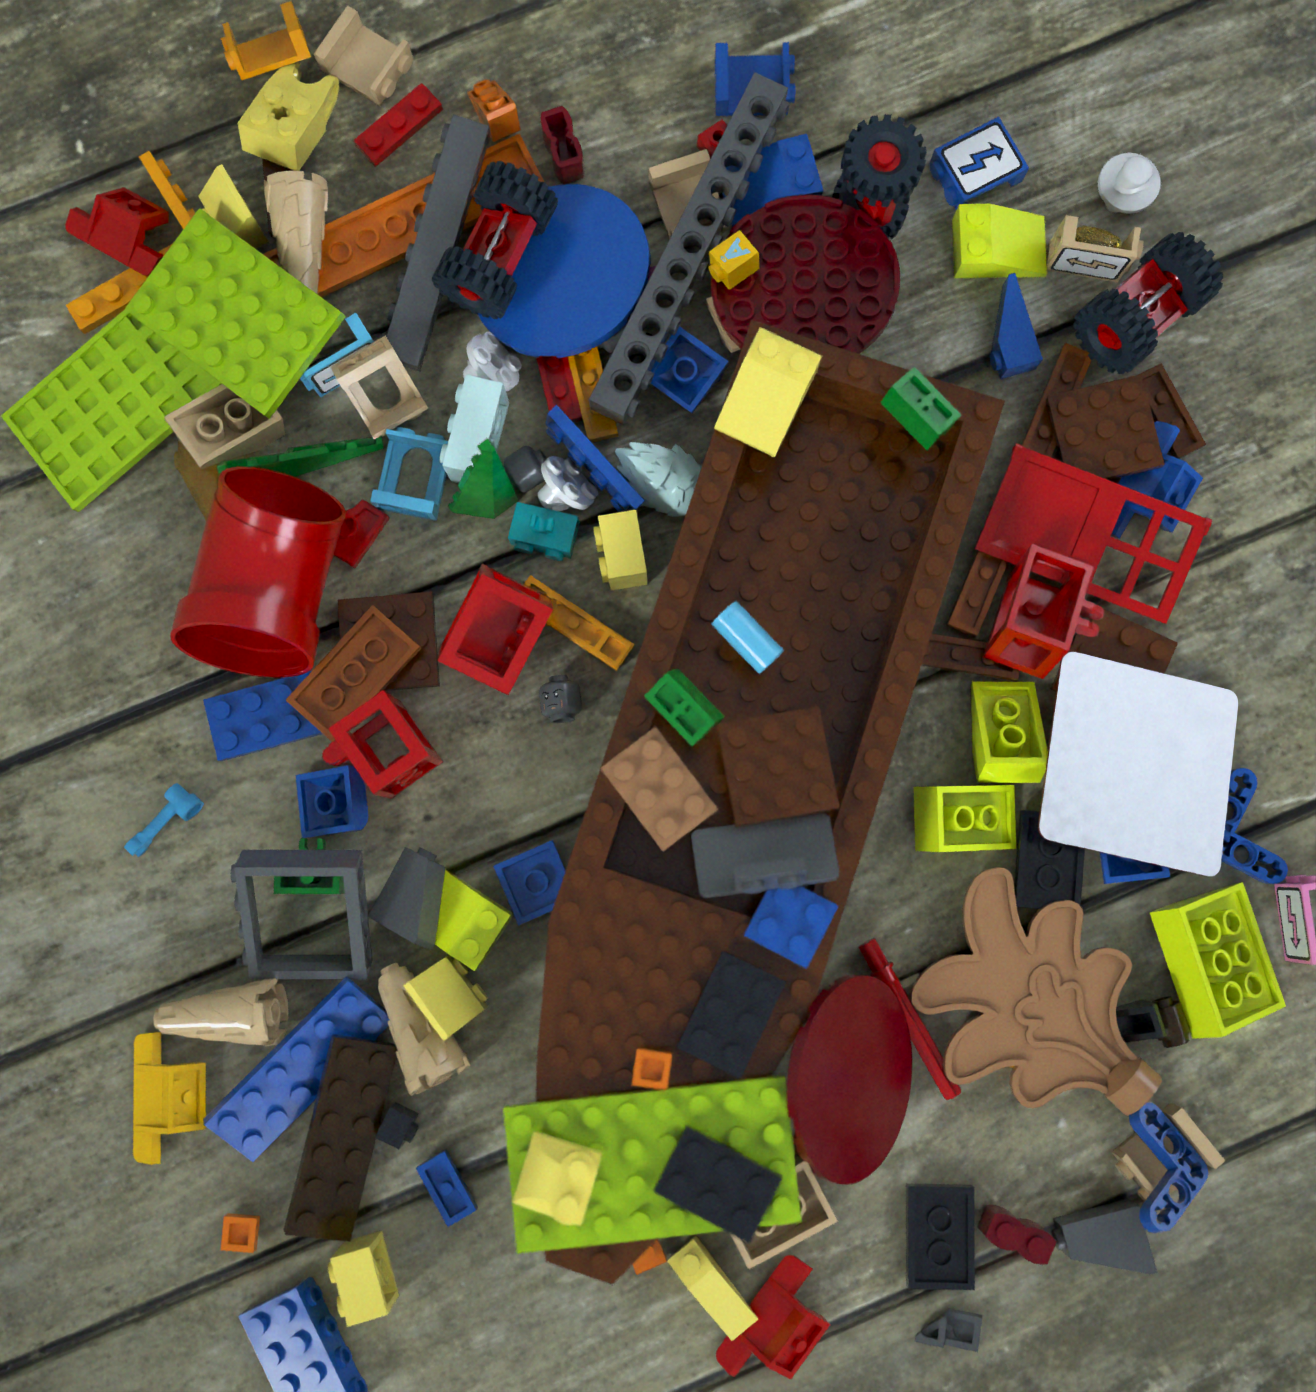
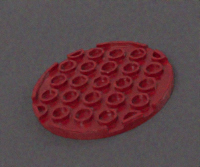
(818, 274)
(850, 1079)

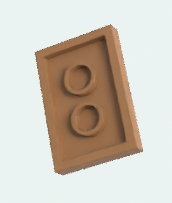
(659, 789)

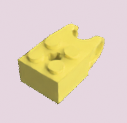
(288, 117)

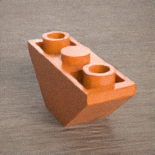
(494, 109)

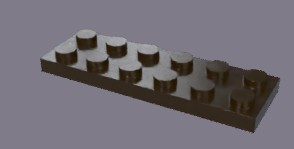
(340, 1138)

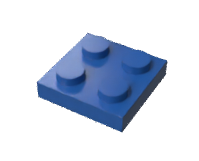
(532, 881)
(791, 922)

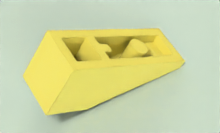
(712, 1288)

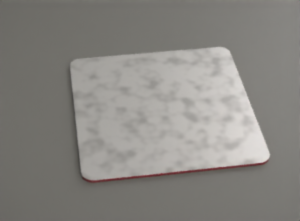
(1139, 764)

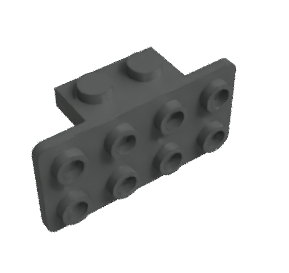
(765, 856)

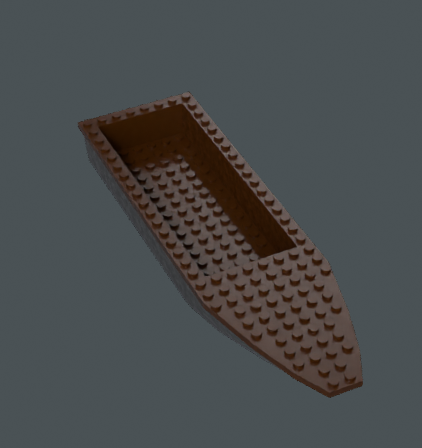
(845, 567)

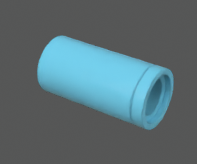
(747, 637)

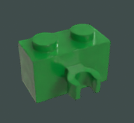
(309, 884)

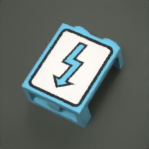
(321, 376)

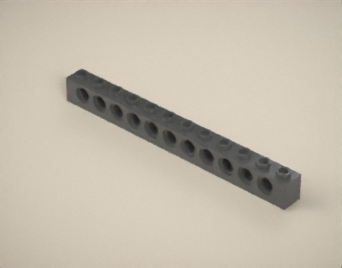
(759, 97)

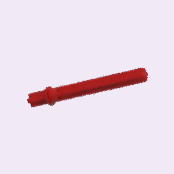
(919, 1034)

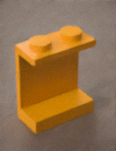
(269, 50)

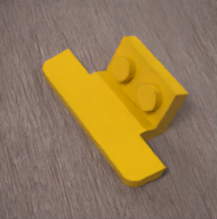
(164, 1098)

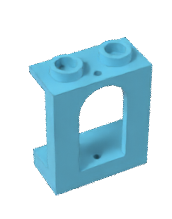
(399, 444)

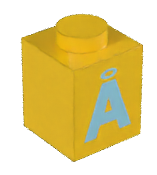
(733, 260)

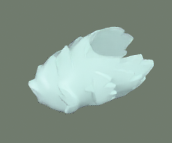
(660, 475)

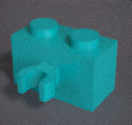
(543, 531)

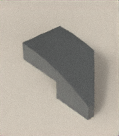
(953, 1329)

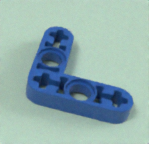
(1266, 857)
(1177, 1171)

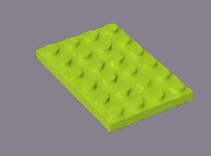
(235, 313)

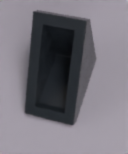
(1139, 1021)

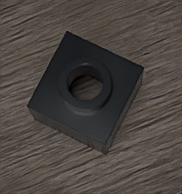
(398, 1126)

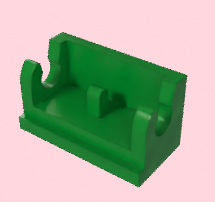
(920, 408)
(684, 706)

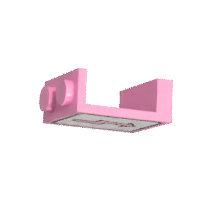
(1297, 918)

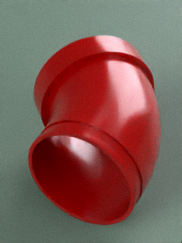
(260, 575)

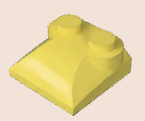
(557, 1178)

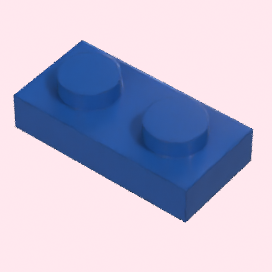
(446, 1188)

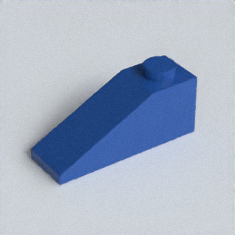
(1014, 340)

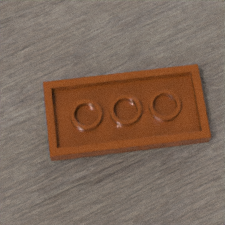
(353, 671)

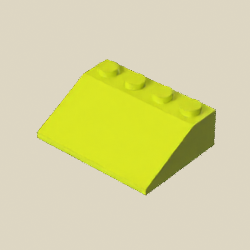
(1218, 961)

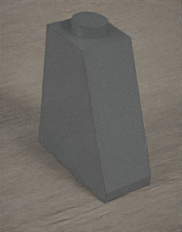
(412, 898)
(1106, 1237)

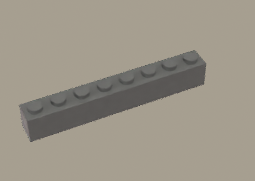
(437, 229)

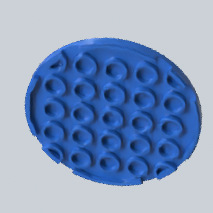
(576, 277)

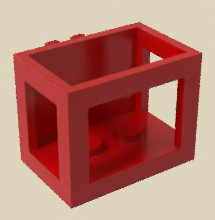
(1039, 620)
(495, 629)
(354, 747)

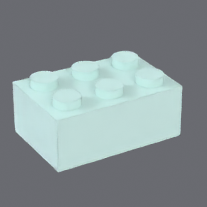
(478, 417)

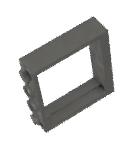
(303, 863)

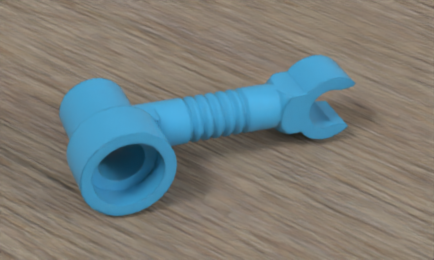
(180, 802)

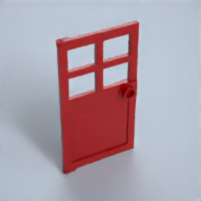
(1074, 516)

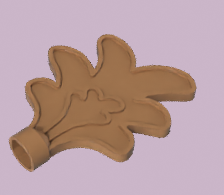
(1036, 1002)

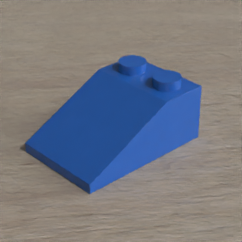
(785, 171)

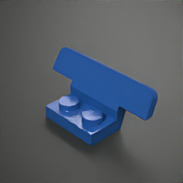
(1172, 483)

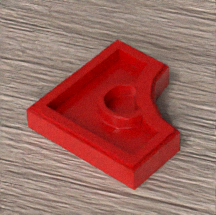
(359, 532)

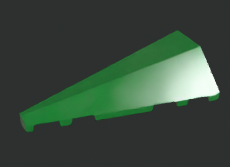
(308, 458)
(484, 486)

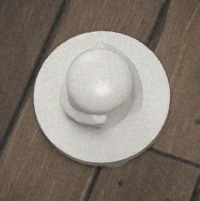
(1128, 183)
(492, 361)
(565, 486)

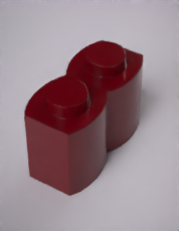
(562, 145)
(1016, 1234)

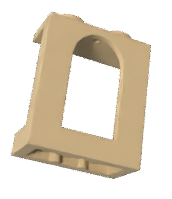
(364, 363)

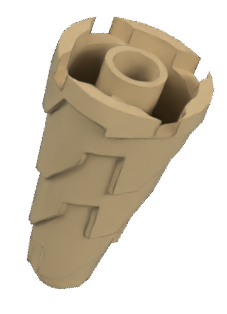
(298, 222)
(229, 1014)
(421, 1051)

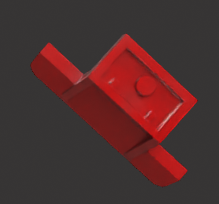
(119, 227)
(784, 1326)

